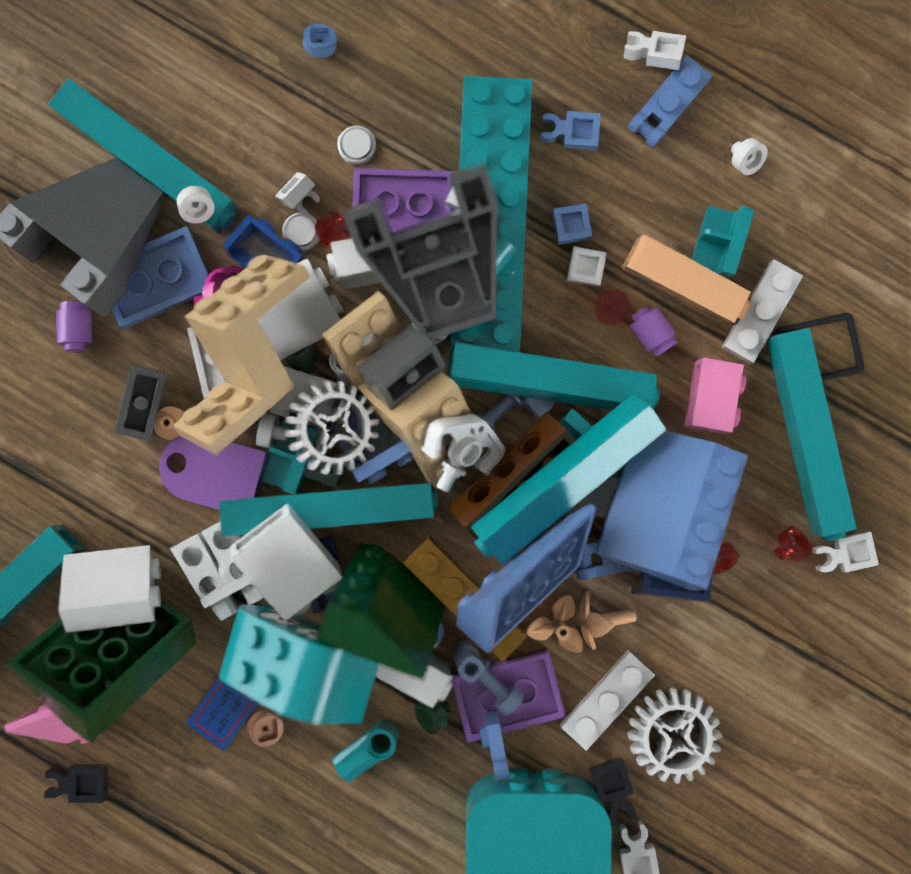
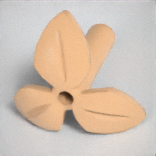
(600, 624)
(567, 636)

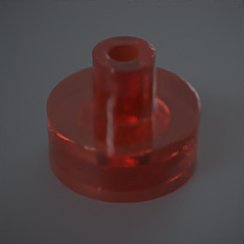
(332, 228)
(606, 312)
(793, 545)
(726, 558)

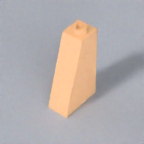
(686, 279)

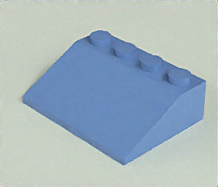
(673, 509)
(525, 580)

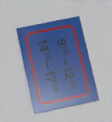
(221, 714)

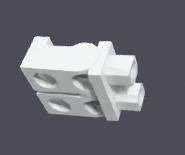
(212, 572)

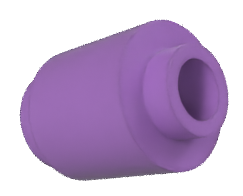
(74, 326)
(653, 330)

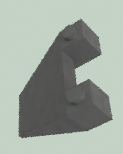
(97, 215)
(441, 266)

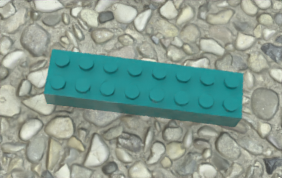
(498, 133)

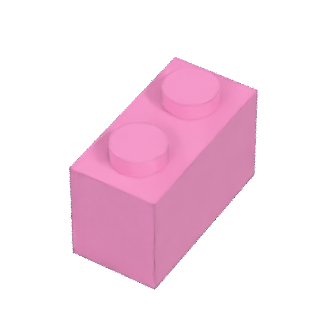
(715, 396)

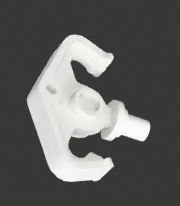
(469, 437)

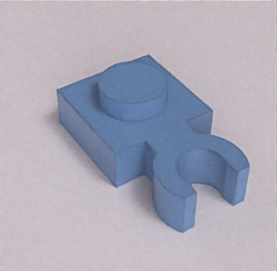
(578, 130)
(492, 738)

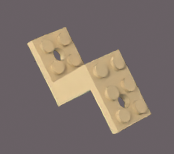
(241, 352)
(413, 416)

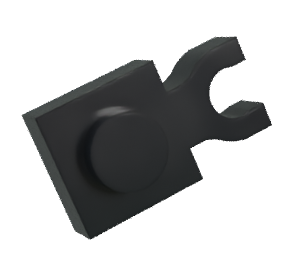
(84, 783)
(613, 786)

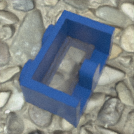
(259, 238)

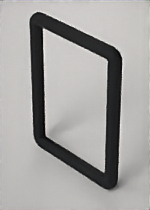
(853, 335)

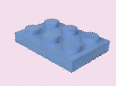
(164, 278)

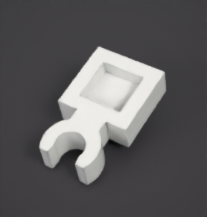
(661, 49)
(851, 553)
(638, 857)

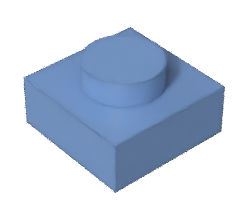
(572, 224)

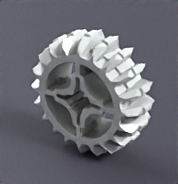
(325, 441)
(683, 724)

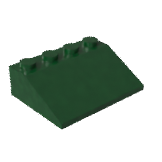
(383, 613)
(101, 672)

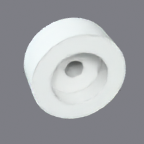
(748, 156)
(195, 204)
(270, 430)

